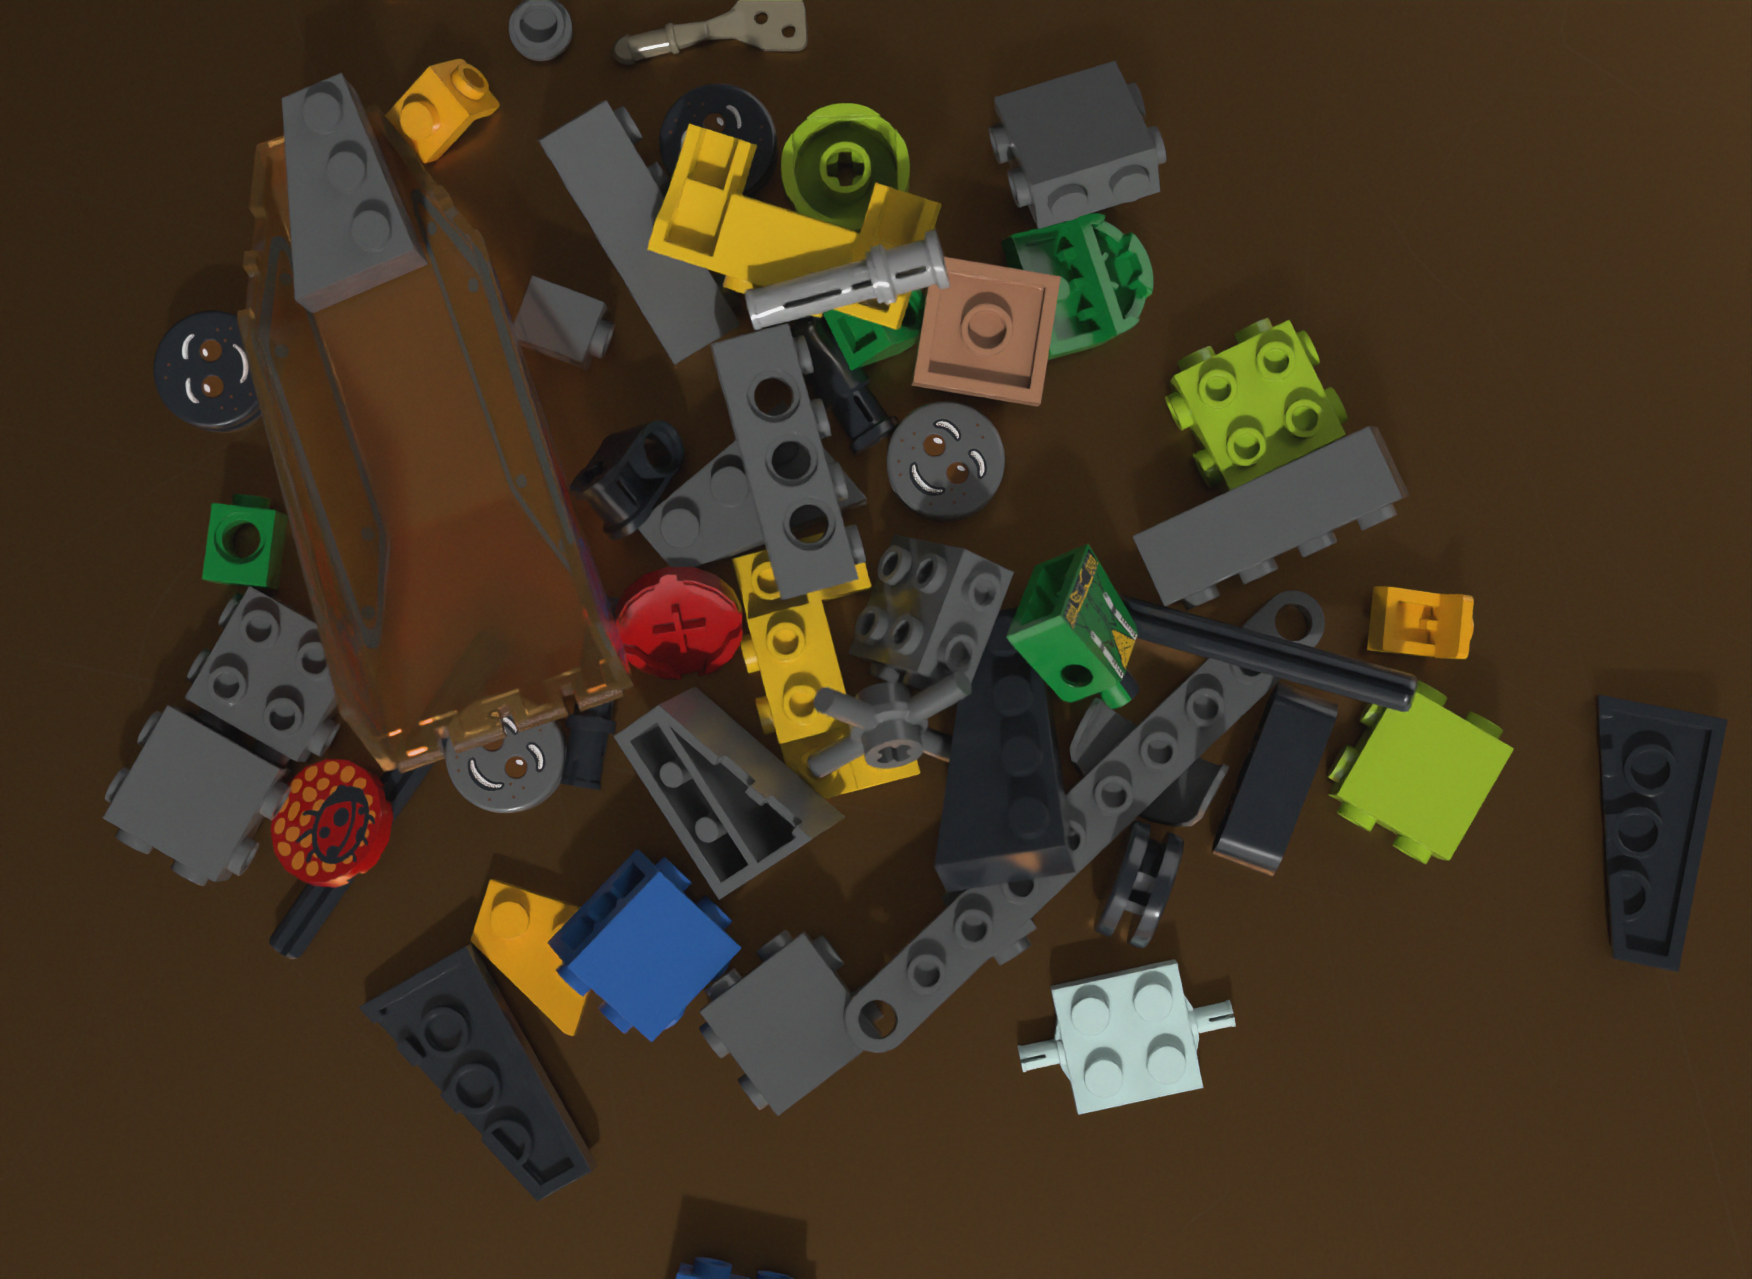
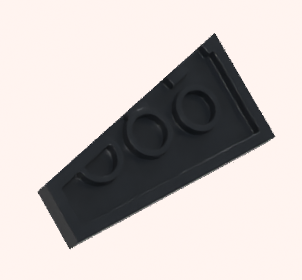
(1656, 812)
(478, 1056)

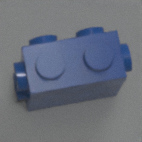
(644, 945)

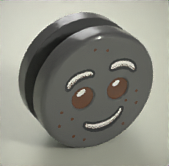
(945, 461)
(511, 771)

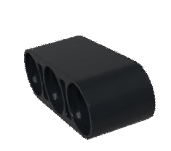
(1275, 779)

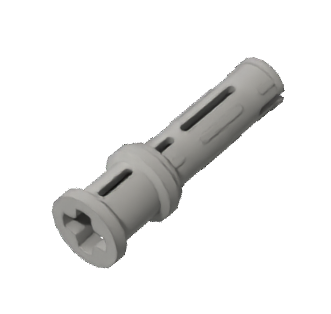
(880, 275)

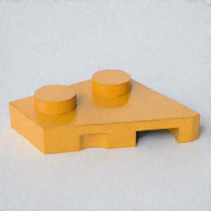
(514, 937)

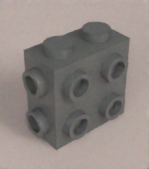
(1077, 144)
(928, 613)
(267, 679)
(195, 796)
(785, 1020)

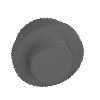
(540, 29)

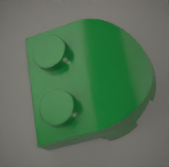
(1100, 283)

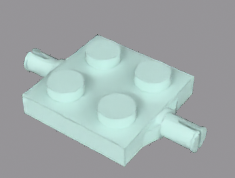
(1126, 1036)

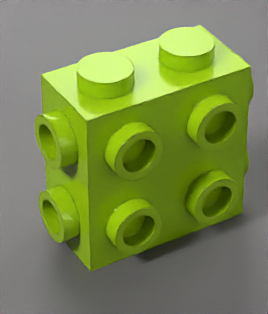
(1254, 404)
(1419, 773)

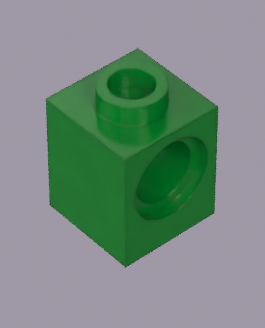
(869, 342)
(265, 564)

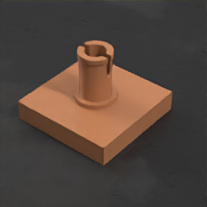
(987, 332)

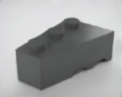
(341, 198)
(715, 514)
(722, 790)

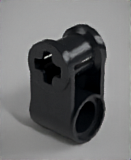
(629, 475)

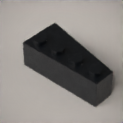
(1004, 777)

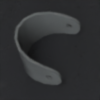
(1181, 802)

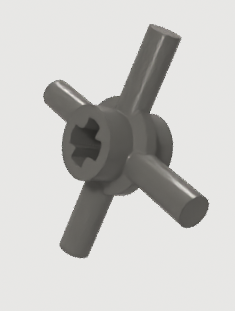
(887, 724)

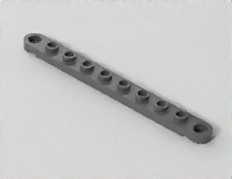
(1097, 810)

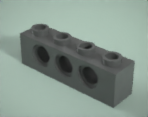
(740, 368)

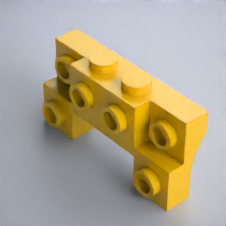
(763, 244)
(797, 659)

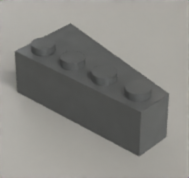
(621, 205)
(1270, 516)

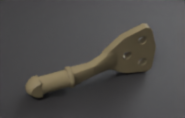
(735, 24)

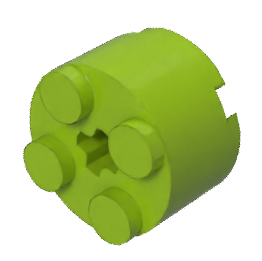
(836, 137)

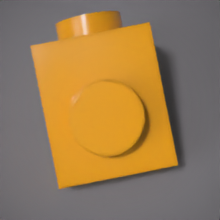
(441, 107)
(1420, 623)

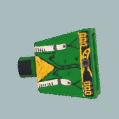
(1076, 630)

